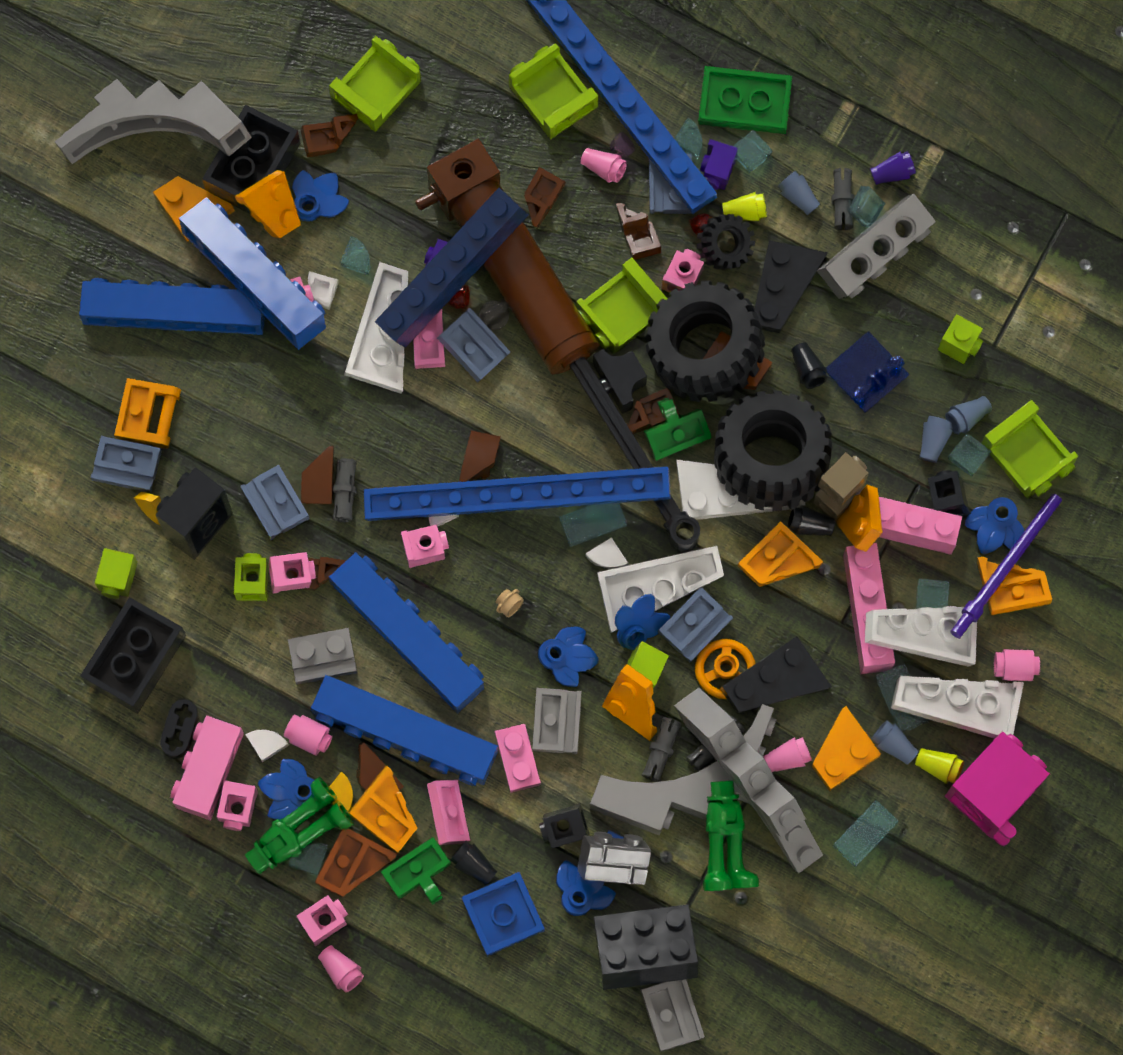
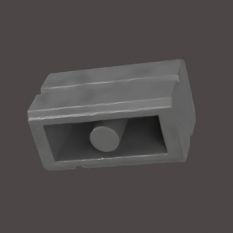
(614, 858)

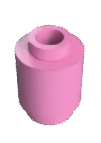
(1016, 665)
(308, 734)

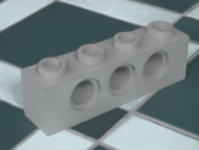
(838, 270)

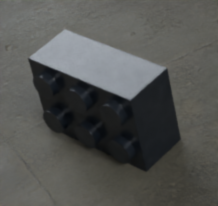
(267, 151)
(193, 512)
(133, 655)
(646, 947)

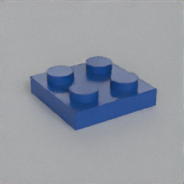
(503, 914)

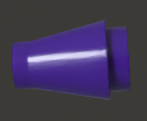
(894, 169)

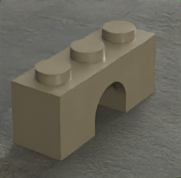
(840, 485)

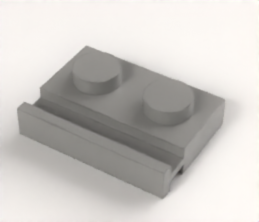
(322, 655)
(556, 721)
(672, 1014)

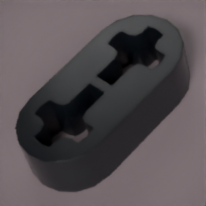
(186, 731)

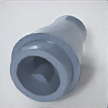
(799, 192)
(968, 414)
(934, 438)
(893, 741)

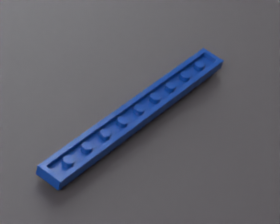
(625, 103)
(517, 493)

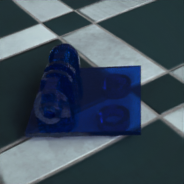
(867, 371)

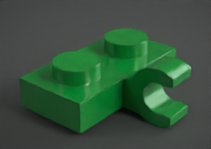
(677, 431)
(417, 870)

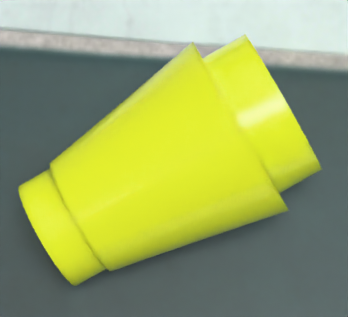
(749, 207)
(940, 765)

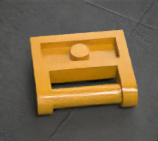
(137, 412)

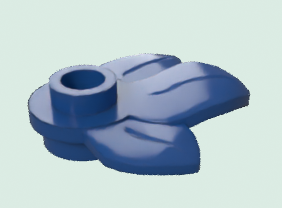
(319, 193)
(992, 529)
(639, 622)
(572, 658)
(284, 788)
(592, 892)

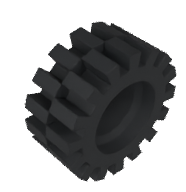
(710, 247)

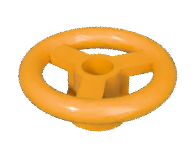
(725, 657)

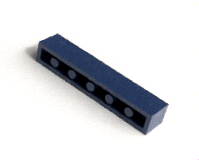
(451, 268)

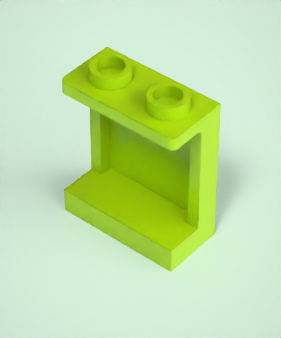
(377, 84)
(552, 91)
(621, 307)
(1029, 451)

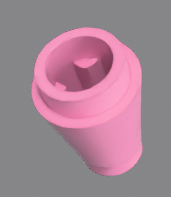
(606, 165)
(788, 755)
(341, 969)

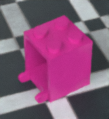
(998, 786)

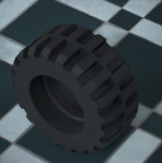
(694, 308)
(778, 417)

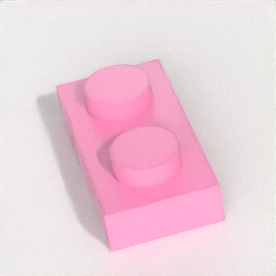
(427, 348)
(517, 758)
(448, 812)

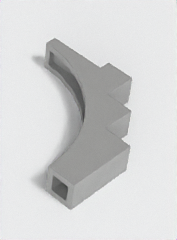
(156, 109)
(752, 776)
(650, 803)

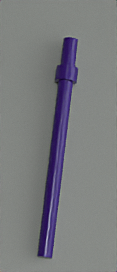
(974, 609)

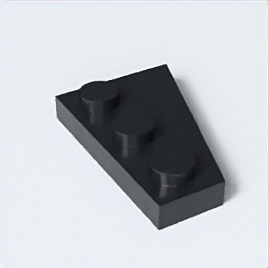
(783, 281)
(776, 678)

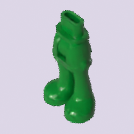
(726, 819)
(282, 841)

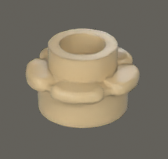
(509, 602)

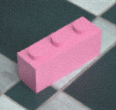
(919, 526)
(207, 767)

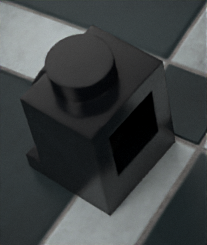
(944, 484)
(558, 837)

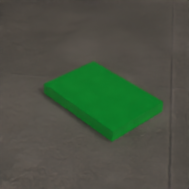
(745, 100)

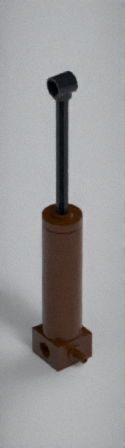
(540, 304)

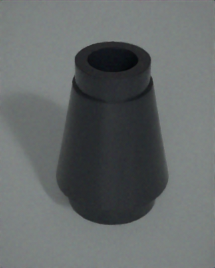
(808, 366)
(810, 522)
(473, 863)

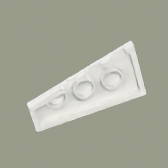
(375, 354)
(706, 497)
(663, 577)
(923, 633)
(964, 704)

